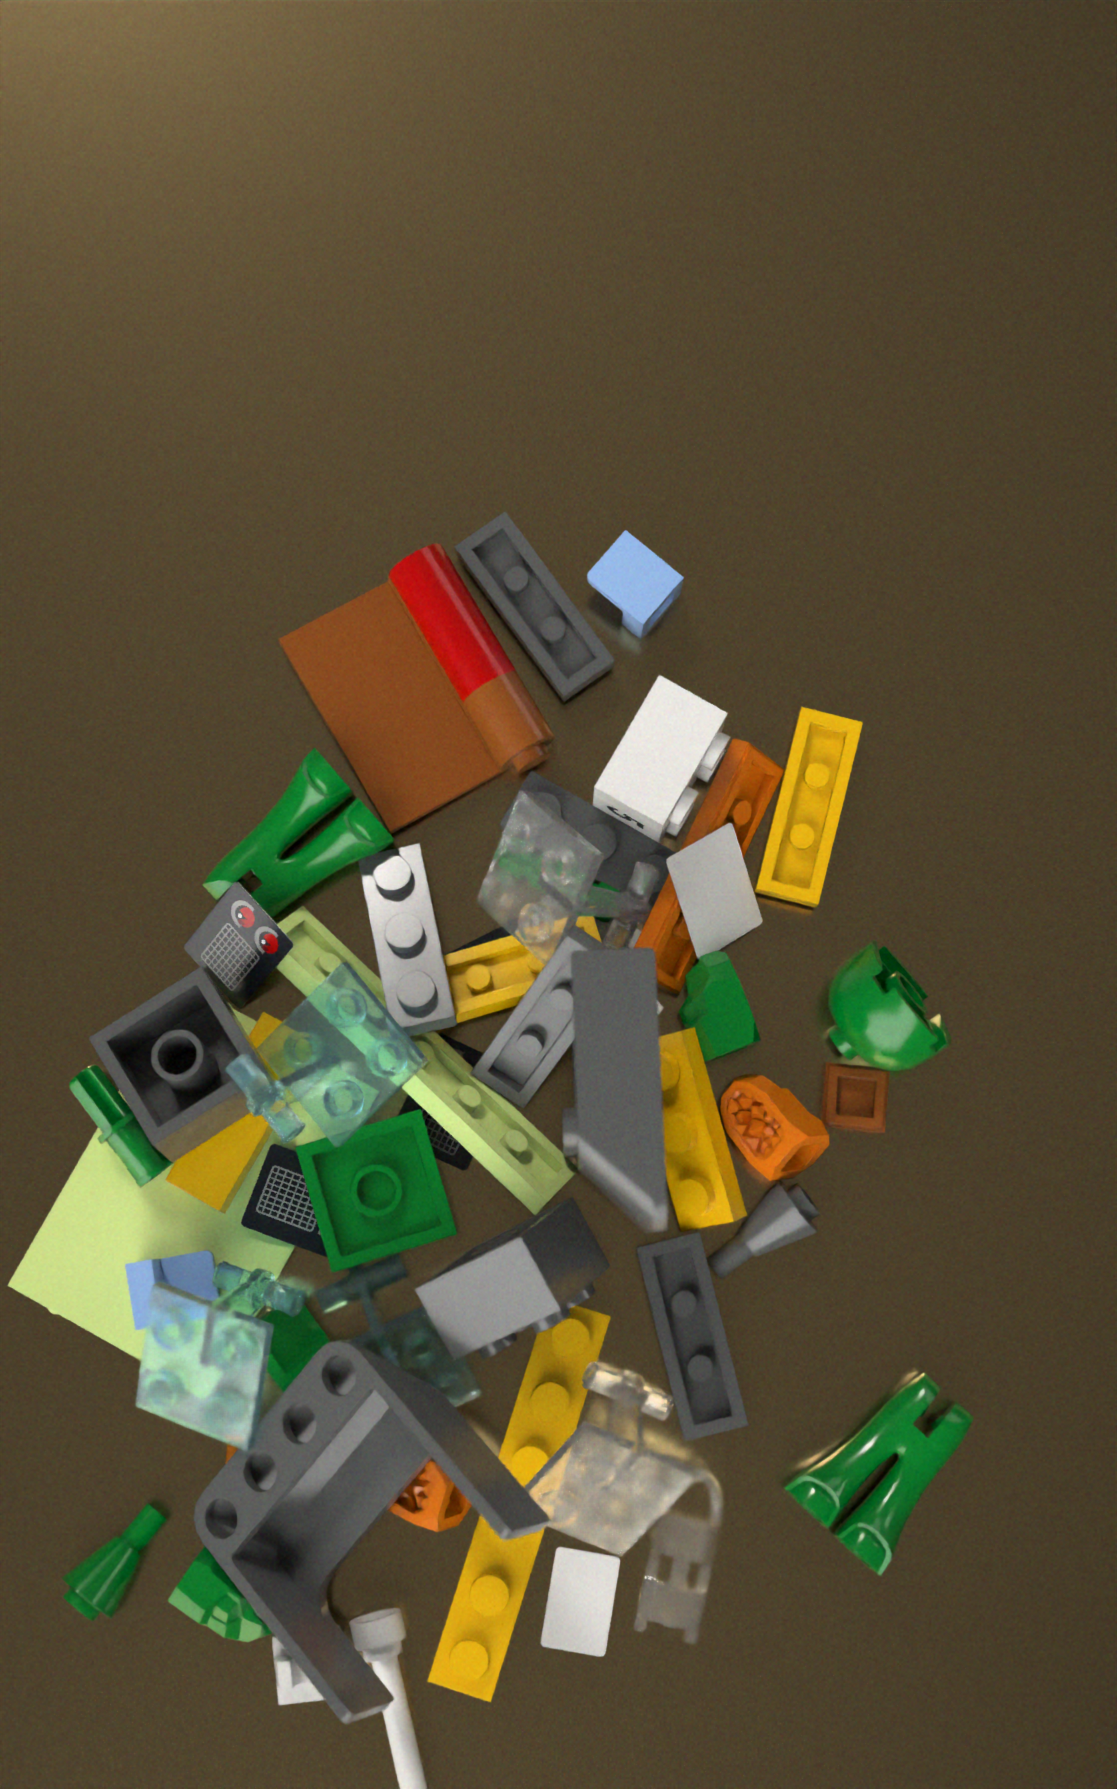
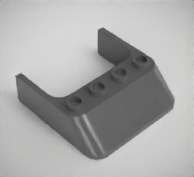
(618, 1082)
(318, 1483)

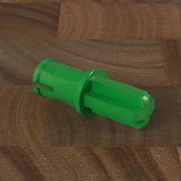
(118, 1125)

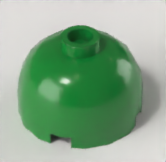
(883, 1012)

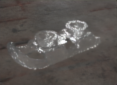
(687, 1542)

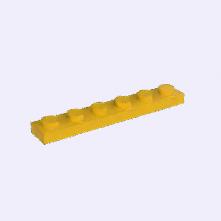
(500, 1569)

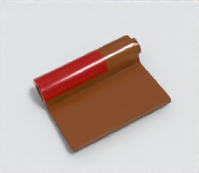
(418, 690)

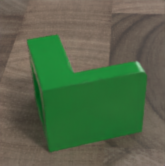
(292, 1344)

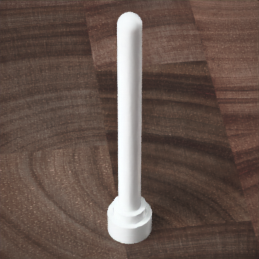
(379, 1639)

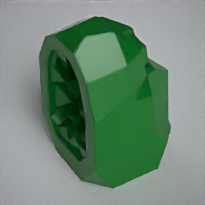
(718, 1008)
(216, 1602)

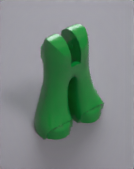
(307, 799)
(879, 1520)

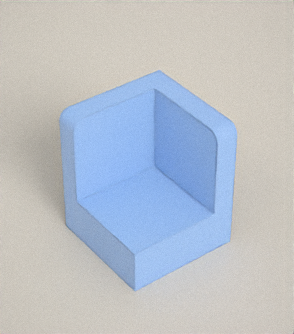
(636, 583)
(187, 1272)

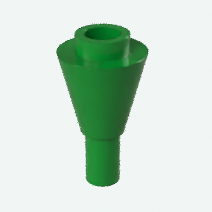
(104, 1576)

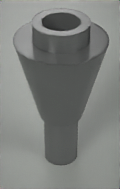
(777, 1221)

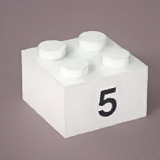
(660, 759)

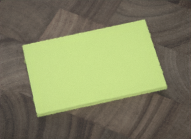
(111, 1221)

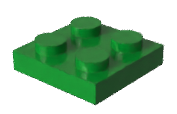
(376, 1191)

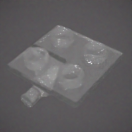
(546, 879)
(605, 1481)

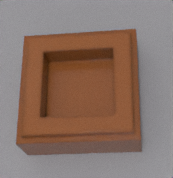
(854, 1097)

